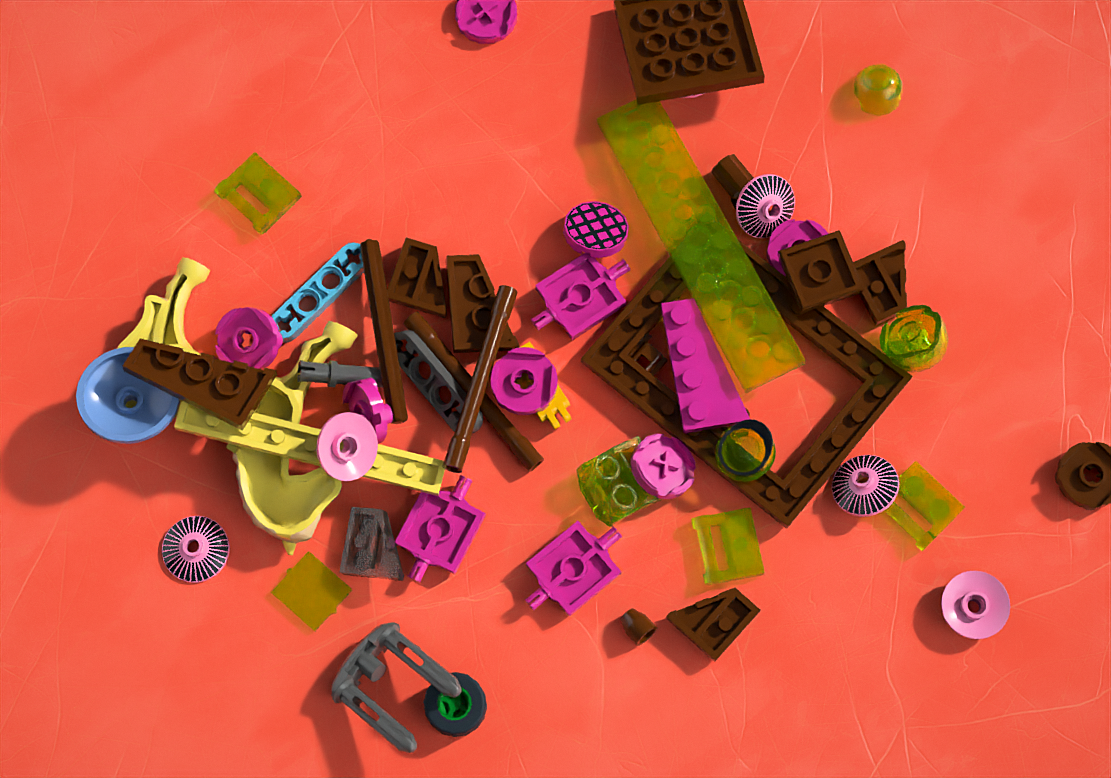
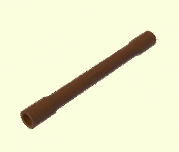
(460, 442)
(518, 444)

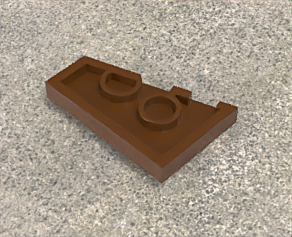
(471, 304)

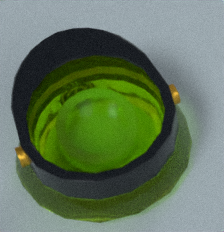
(745, 450)

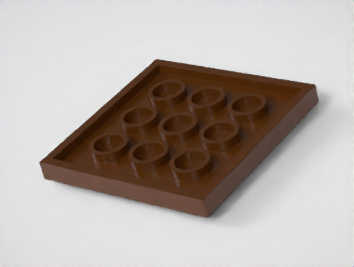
(687, 47)

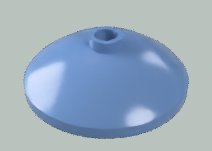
(107, 389)

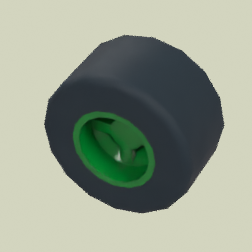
(470, 703)

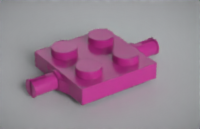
(580, 295)
(440, 529)
(573, 568)

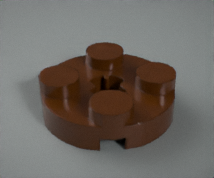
(1072, 480)

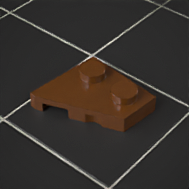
(883, 282)
(715, 621)

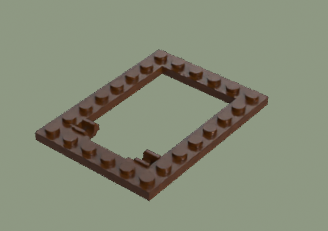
(626, 341)

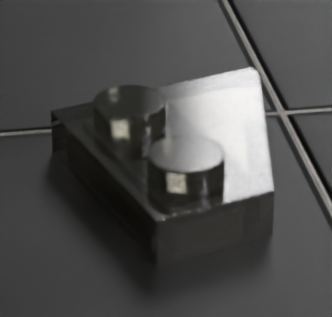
(370, 546)

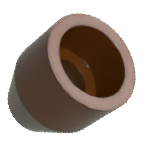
(638, 626)

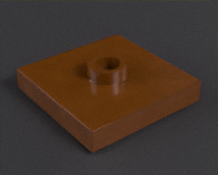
(820, 271)

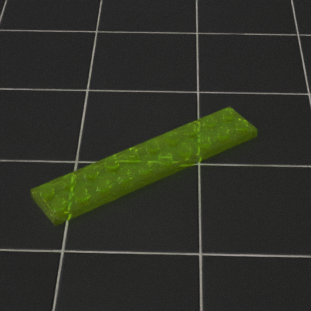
(701, 244)

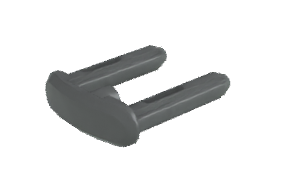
(364, 661)

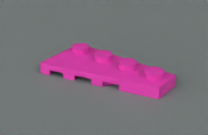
(700, 377)

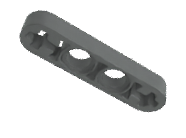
(439, 377)

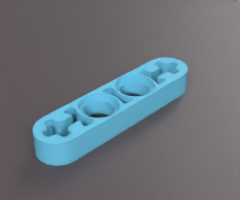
(314, 288)

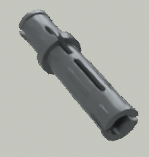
(335, 373)

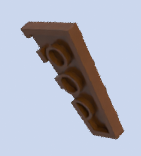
(210, 384)

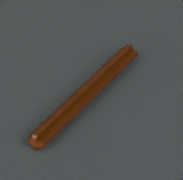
(383, 330)

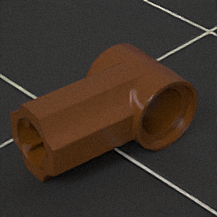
(732, 176)

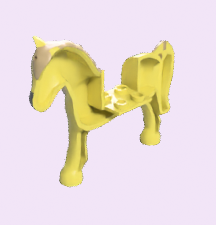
(272, 498)

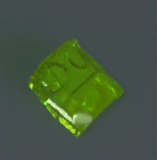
(611, 486)

